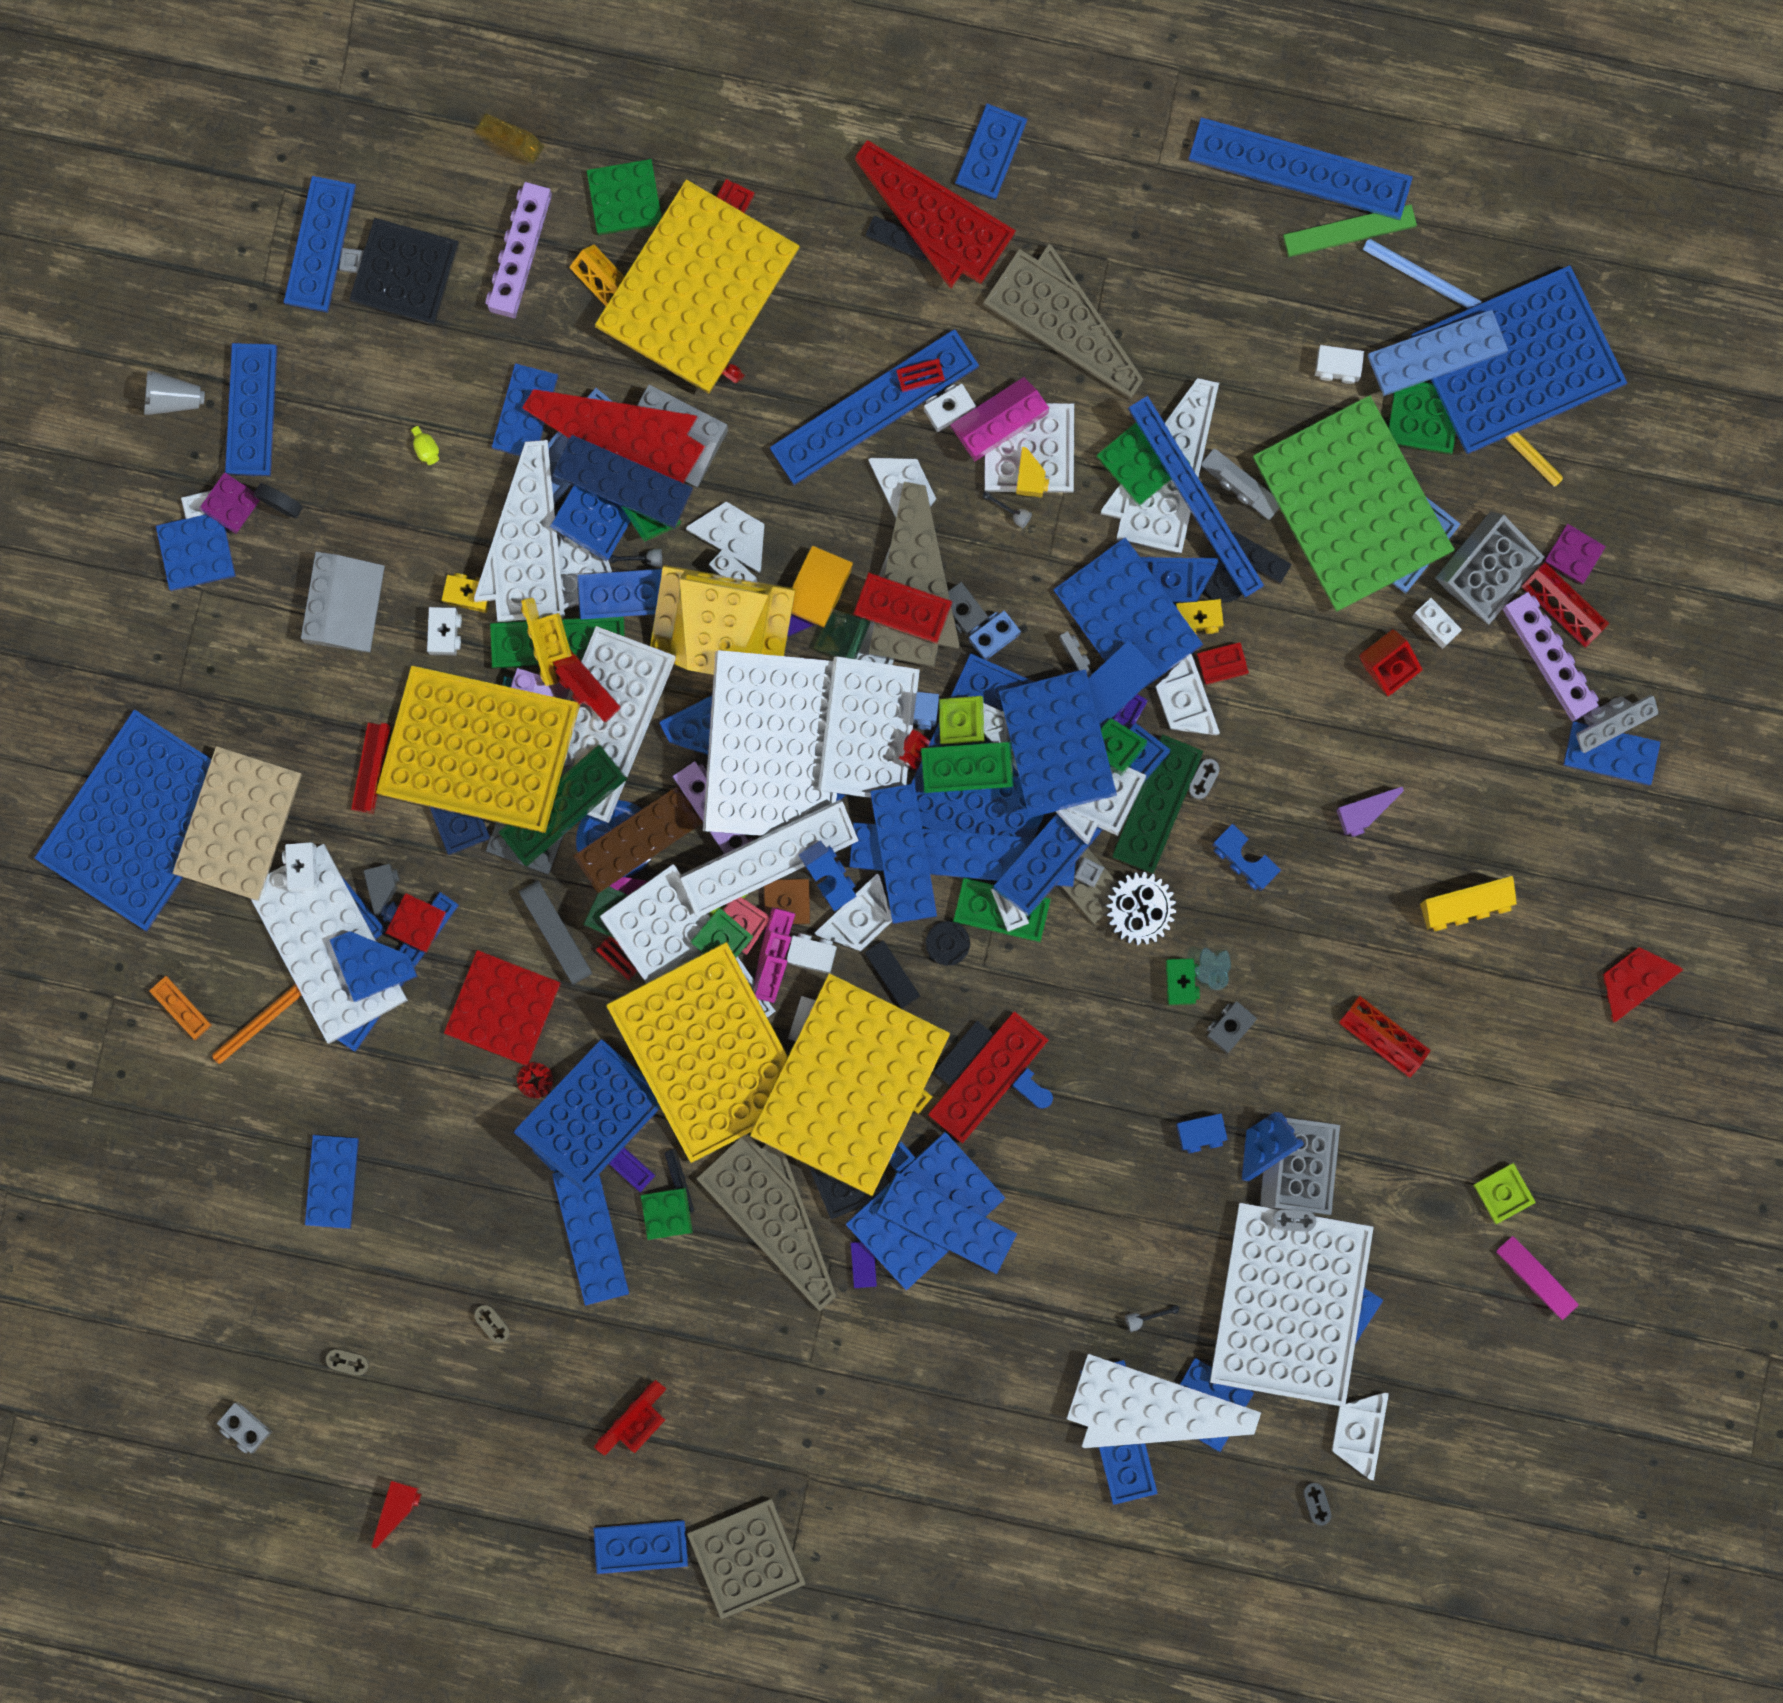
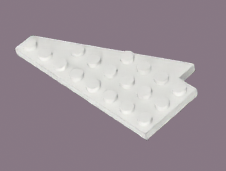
(1165, 516)
(525, 547)
(1084, 818)
(1139, 1408)

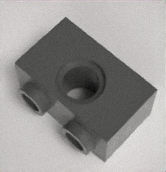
(976, 616)
(1243, 1021)

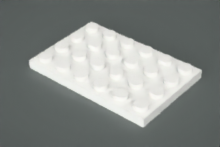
(867, 726)

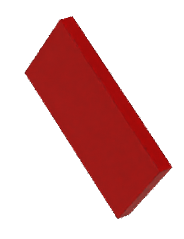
(902, 608)

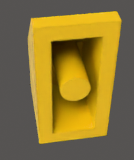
(1031, 476)

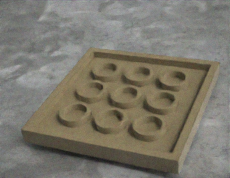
(746, 1558)

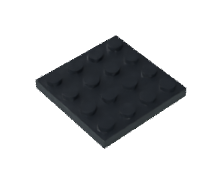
(404, 271)

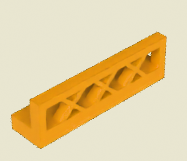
(600, 267)

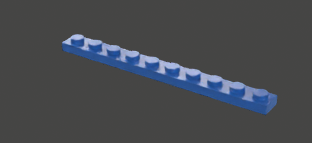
(1195, 496)

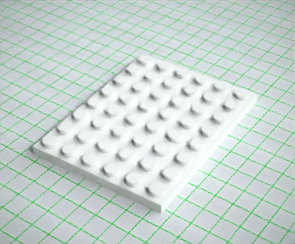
(765, 742)
(1291, 1306)

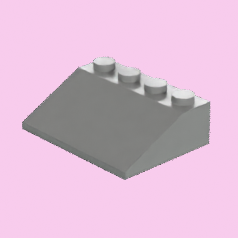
(705, 430)
(1490, 566)
(342, 602)
(1307, 1175)

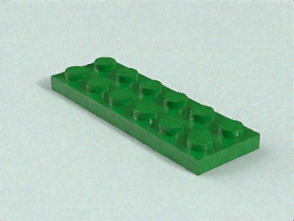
(514, 648)

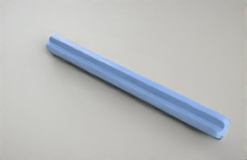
(1420, 274)

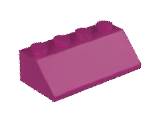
(1000, 418)

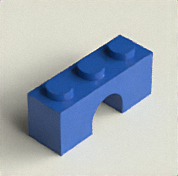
(819, 863)
(1257, 873)

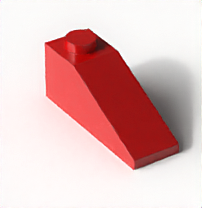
(397, 1506)

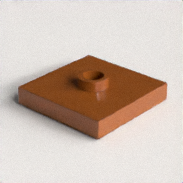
(789, 896)

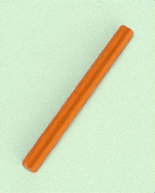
(256, 1024)

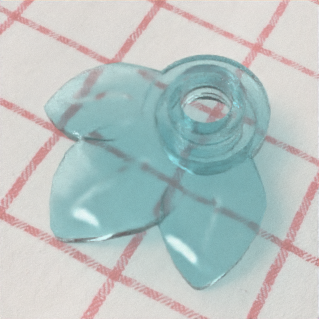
(1213, 967)

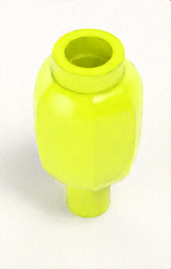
(425, 446)

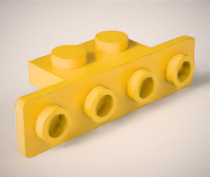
(548, 639)

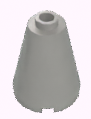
(170, 394)

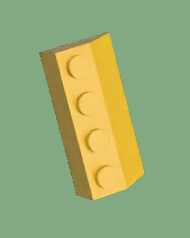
(1469, 903)

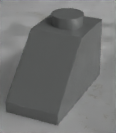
(381, 885)

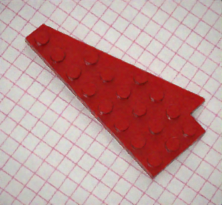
(943, 224)
(635, 432)

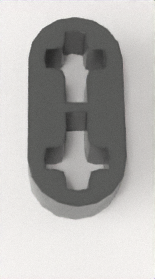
(1322, 1501)

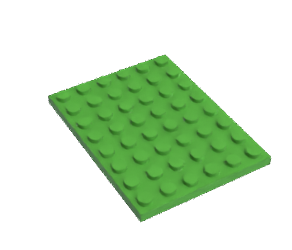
(1353, 503)

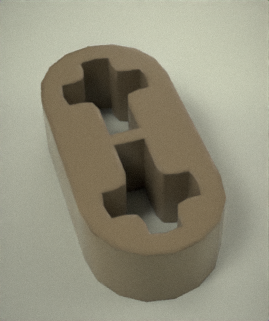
(487, 1327)
(348, 1356)

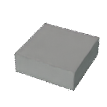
(350, 260)
(1089, 872)

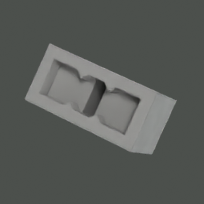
(247, 1423)

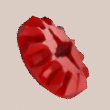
(544, 1084)

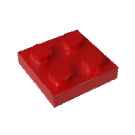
(416, 923)

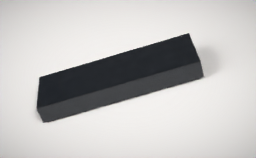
(892, 974)
(964, 1053)

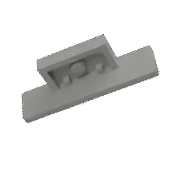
(1239, 482)
(1614, 720)

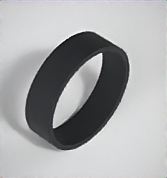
(278, 500)

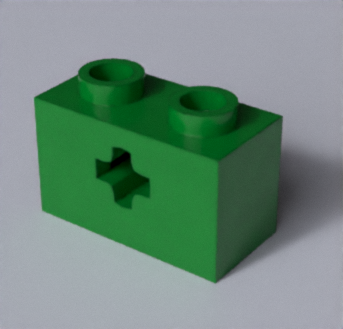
(1175, 993)

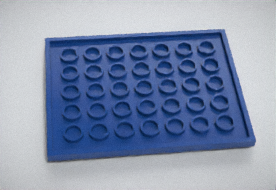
(1550, 366)
(979, 810)
(130, 821)

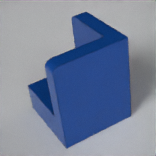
(901, 1157)

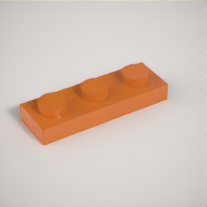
(180, 1008)

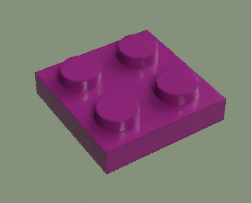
(230, 503)
(1574, 554)

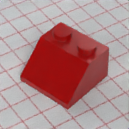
(1391, 662)

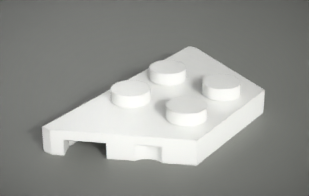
(893, 473)
(733, 531)
(1186, 700)
(859, 919)
(1360, 1432)

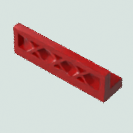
(1570, 599)
(370, 767)
(1383, 1039)

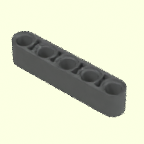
(555, 932)

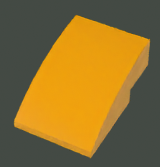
(819, 585)

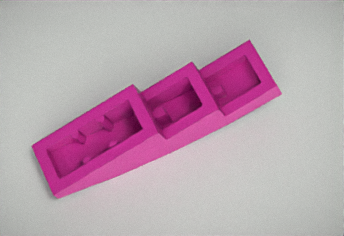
(773, 954)
(1537, 1278)

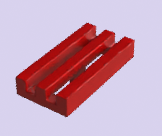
(938, 369)
(605, 944)

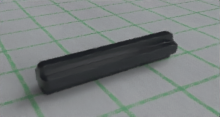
(677, 1174)

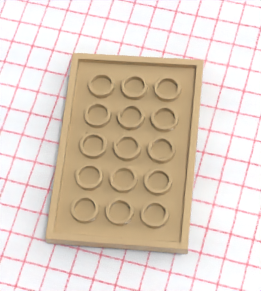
(237, 823)

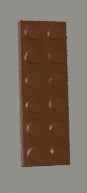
(638, 839)

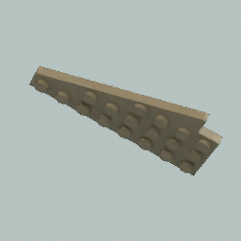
(1054, 309)
(917, 563)
(765, 1202)

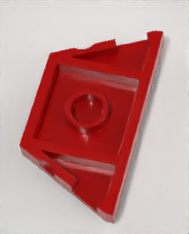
(1635, 980)

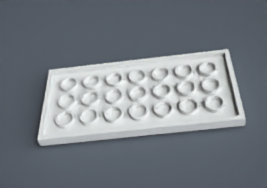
(635, 679)
(657, 928)
(302, 931)

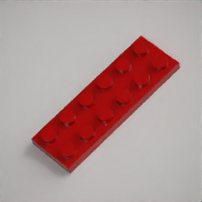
(988, 1077)

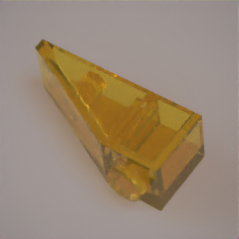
(510, 138)

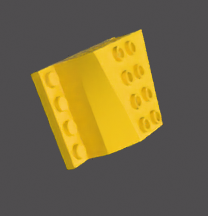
(718, 612)

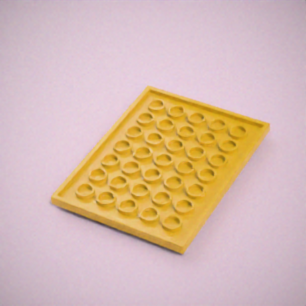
(697, 286)
(478, 749)
(703, 1049)
(850, 1084)

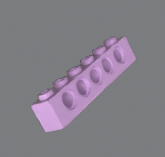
(509, 304)
(1550, 669)
(686, 779)

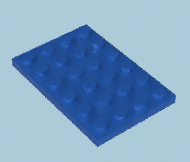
(1121, 602)
(1057, 743)
(590, 1115)
(944, 1170)

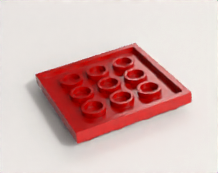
(502, 1008)

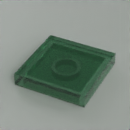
(842, 635)

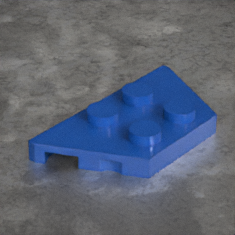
(1182, 577)
(1268, 1144)

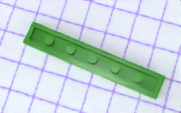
(1346, 232)

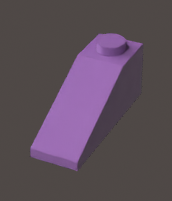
(1361, 814)

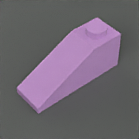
(533, 683)

